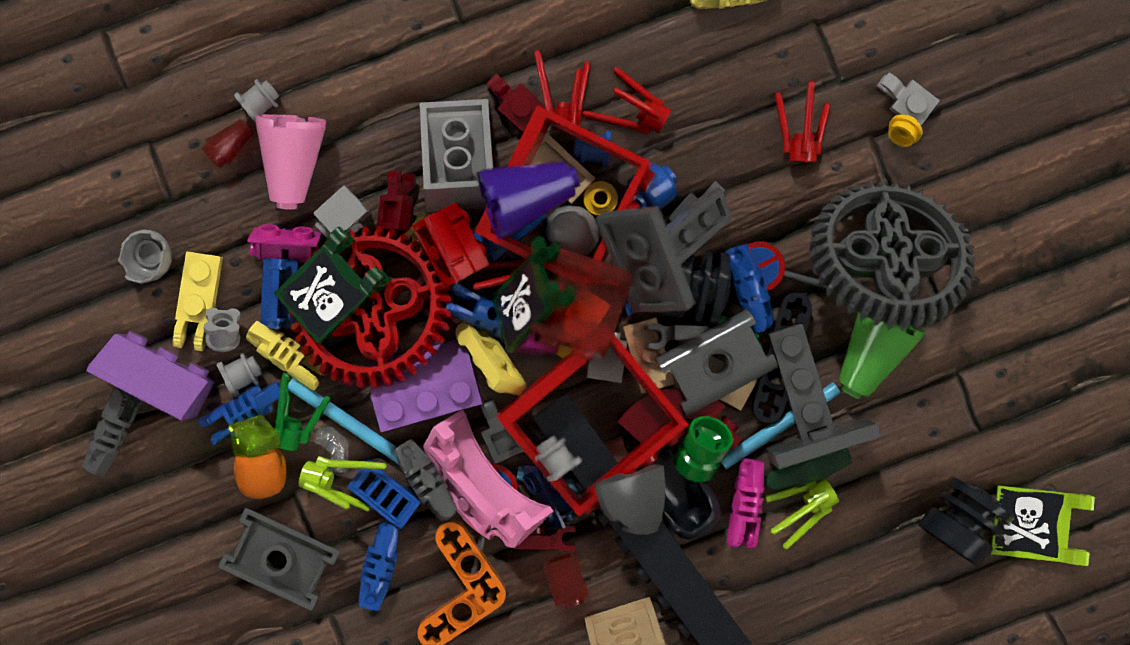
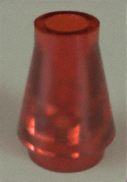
(227, 143)

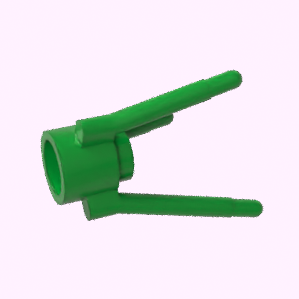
(290, 428)

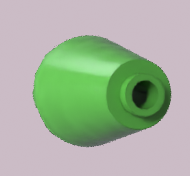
(874, 355)

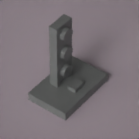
(655, 251)
(809, 405)

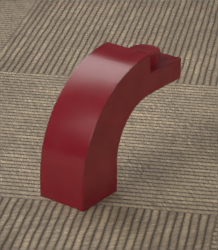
(645, 416)

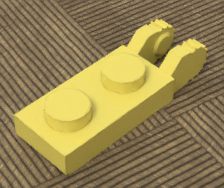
(196, 296)
(491, 359)

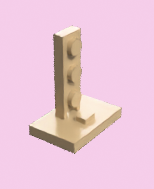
(625, 625)

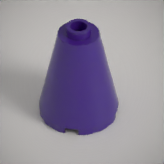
(524, 193)

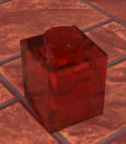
(566, 580)

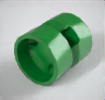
(702, 449)

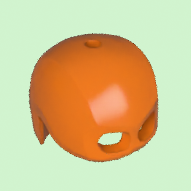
(260, 475)

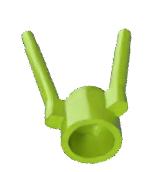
(318, 479)
(818, 500)

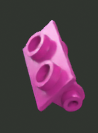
(270, 241)

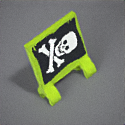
(1039, 524)

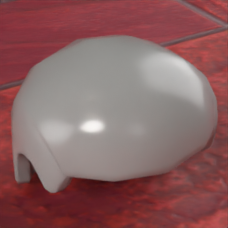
(573, 229)
(145, 256)

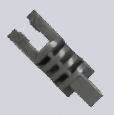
(110, 432)
(425, 480)

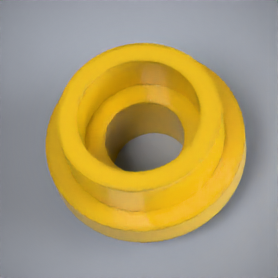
(904, 130)
(600, 186)

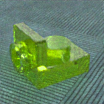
(253, 437)

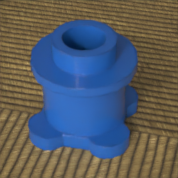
(590, 153)

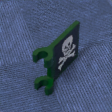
(328, 288)
(529, 295)

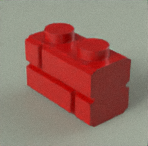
(451, 244)

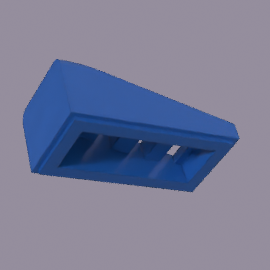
(387, 512)

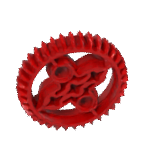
(382, 318)

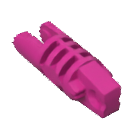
(746, 504)

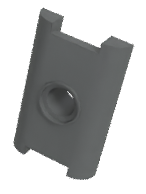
(741, 355)
(304, 557)

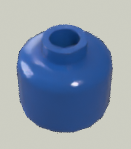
(661, 191)

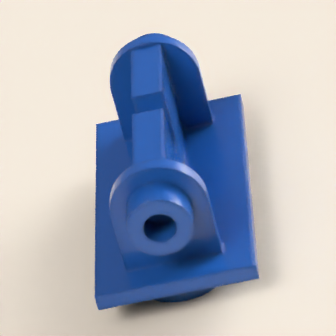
(275, 274)

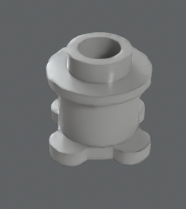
(258, 98)
(222, 329)
(240, 373)
(556, 457)

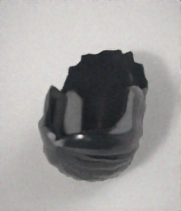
(689, 506)

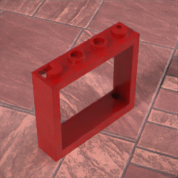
(525, 154)
(641, 456)

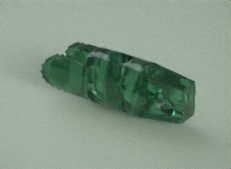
(808, 471)

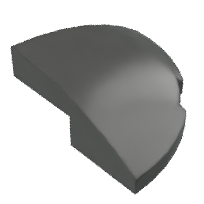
(634, 499)

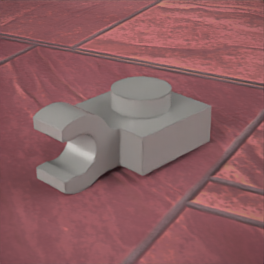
(909, 99)

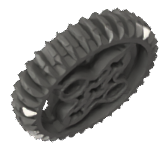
(892, 255)

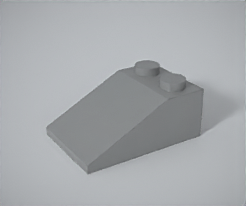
(453, 151)

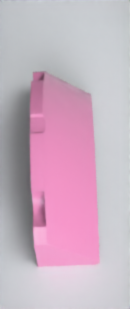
(477, 488)

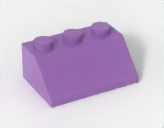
(153, 375)
(437, 389)

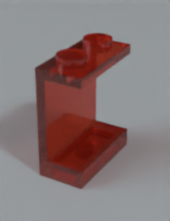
(593, 316)

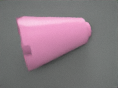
(289, 155)

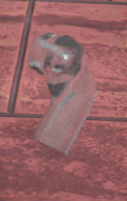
(334, 443)

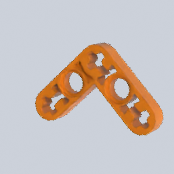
(471, 596)

